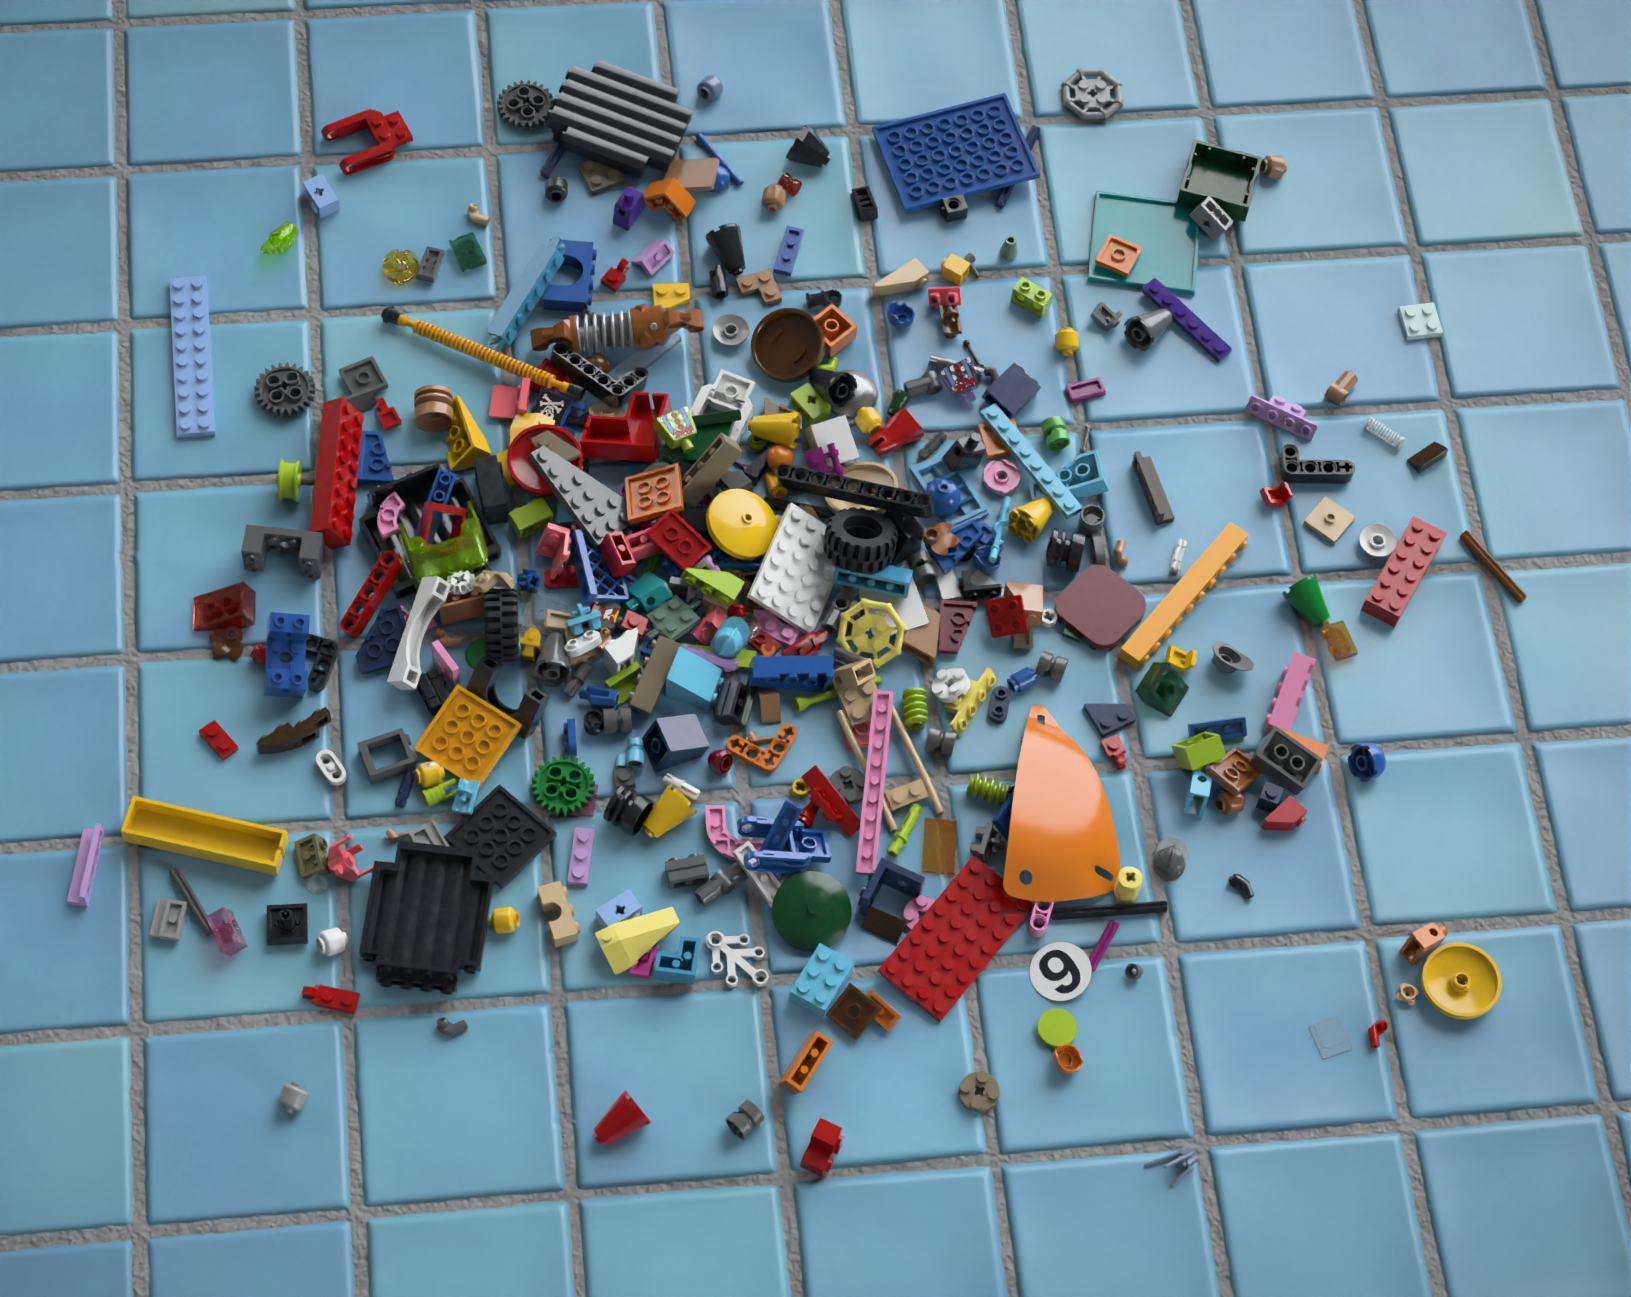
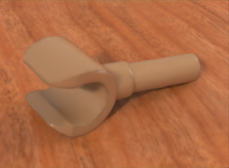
(752, 737)
(393, 837)

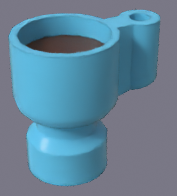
(633, 757)

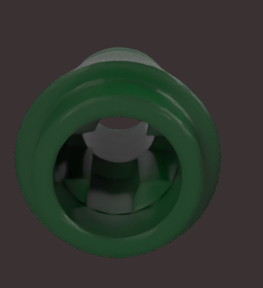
(898, 401)

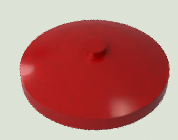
(523, 470)

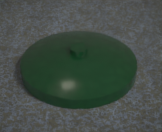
(811, 910)

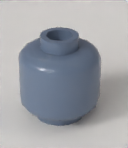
(709, 88)

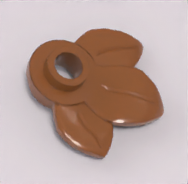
(942, 539)

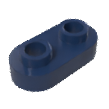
(999, 703)

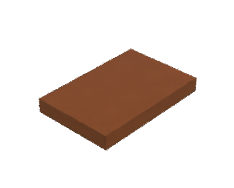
(1234, 772)

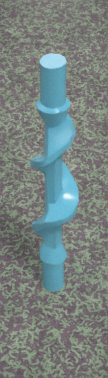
(998, 528)

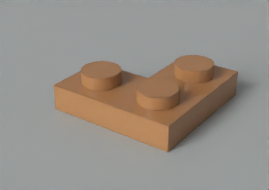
(760, 282)

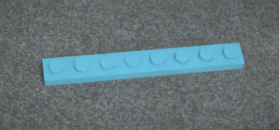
(1031, 461)

